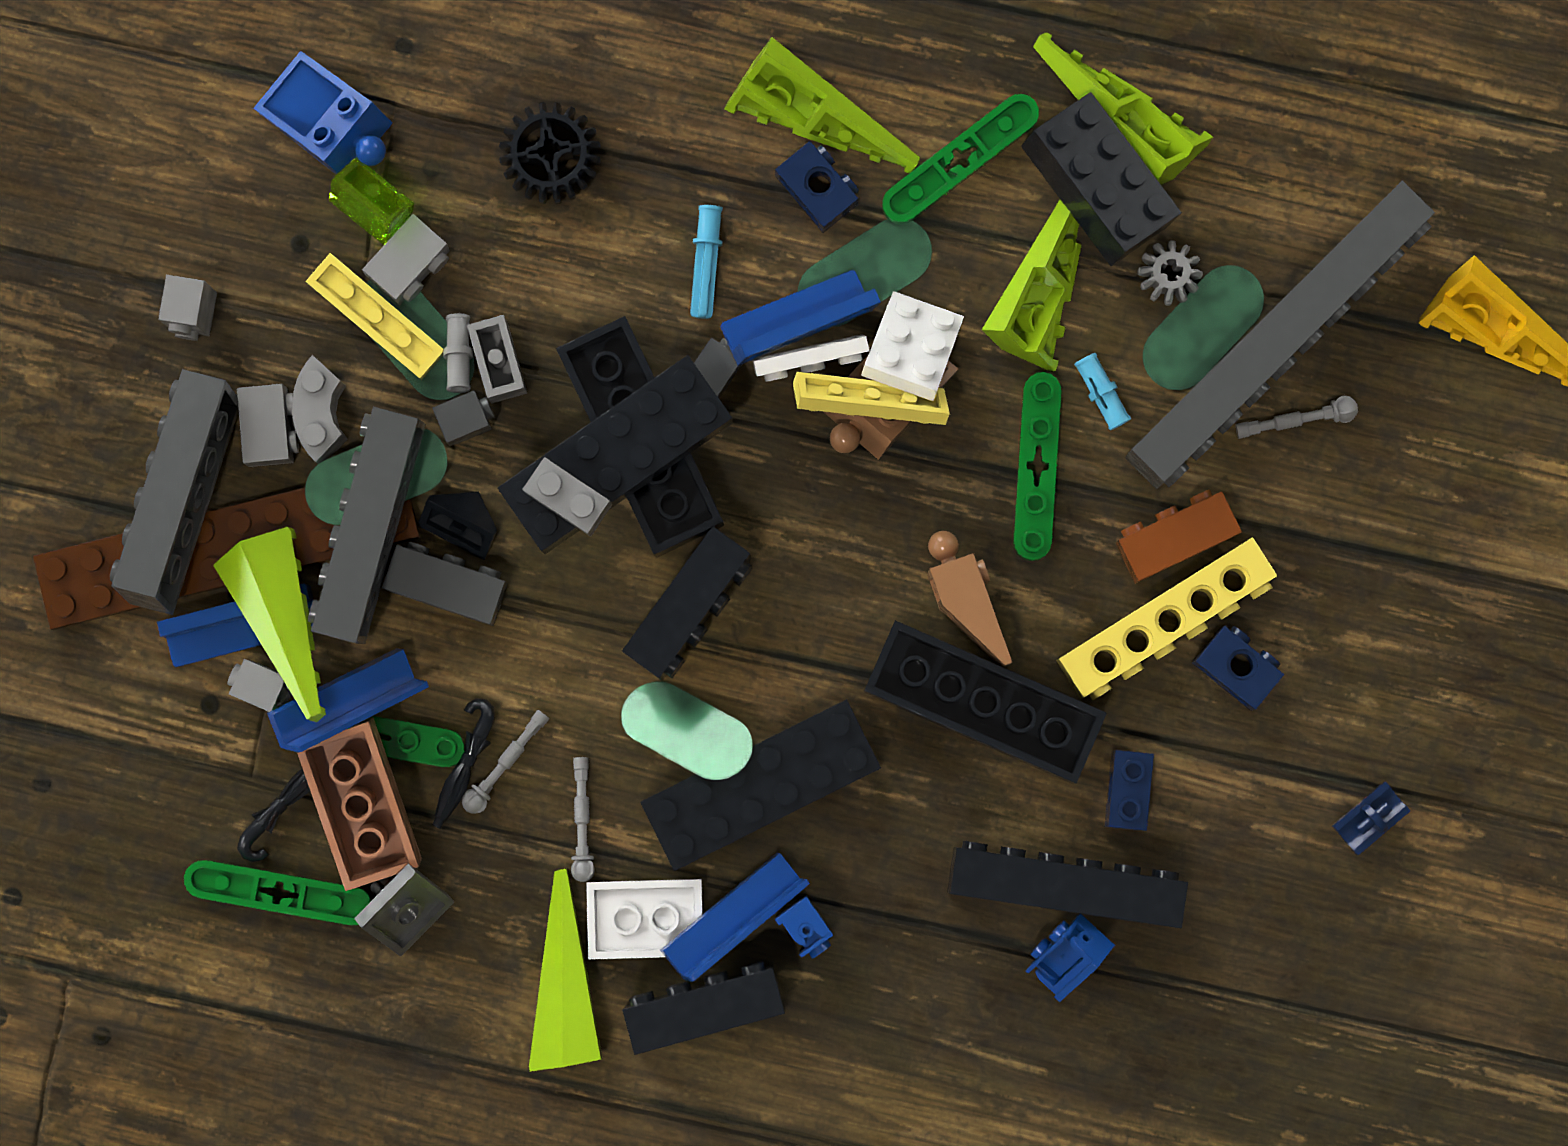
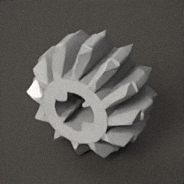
(1179, 264)

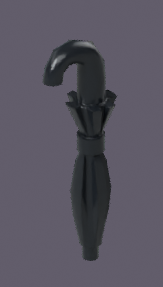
(458, 780)
(266, 818)

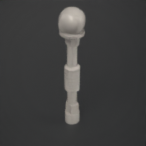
(1341, 410)
(476, 799)
(582, 867)

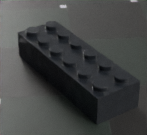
(606, 370)
(626, 446)
(985, 702)
(777, 780)
(1068, 887)

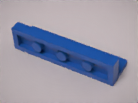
(797, 316)
(211, 632)
(347, 701)
(733, 918)

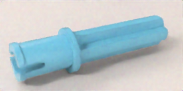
(705, 261)

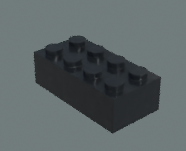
(1100, 179)
(688, 603)
(703, 1009)

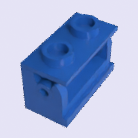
(806, 927)
(1069, 956)

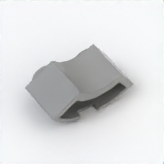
(315, 410)

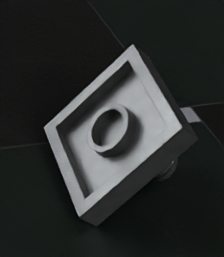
(403, 909)

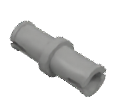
(458, 353)

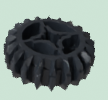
(532, 155)

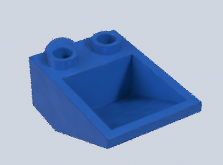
(325, 115)

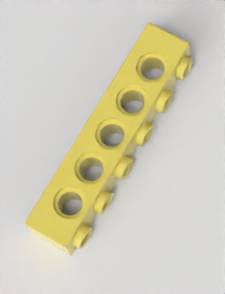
(1245, 560)

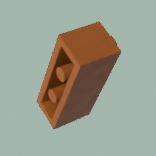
(1177, 535)

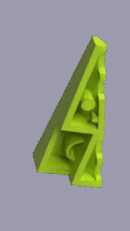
(793, 95)
(1156, 137)
(1032, 305)
(266, 588)
(565, 1015)

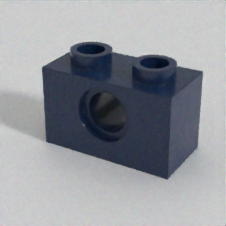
(822, 208)
(1216, 660)
(1129, 790)

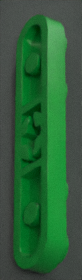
(930, 181)
(1038, 429)
(420, 743)
(242, 887)

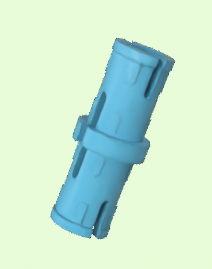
(1102, 391)

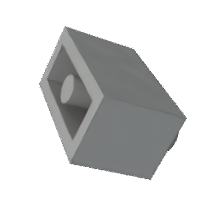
(407, 260)
(187, 307)
(497, 359)
(266, 425)
(567, 496)
(258, 685)

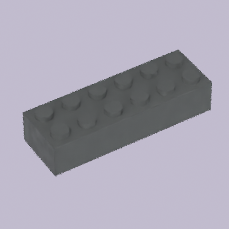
(175, 492)
(367, 526)

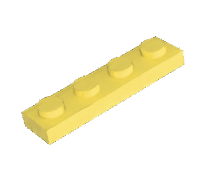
(375, 316)
(866, 398)

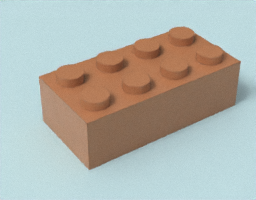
(360, 805)

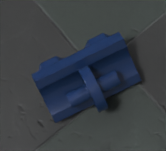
(1371, 818)

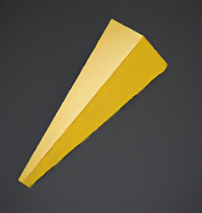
(1488, 313)

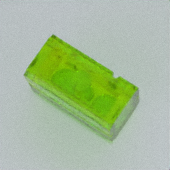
(370, 200)

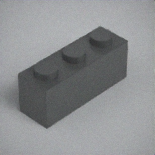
(445, 583)

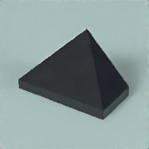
(460, 520)

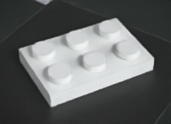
(912, 346)
(811, 357)
(639, 916)

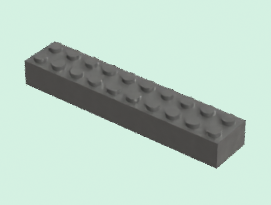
(1287, 328)

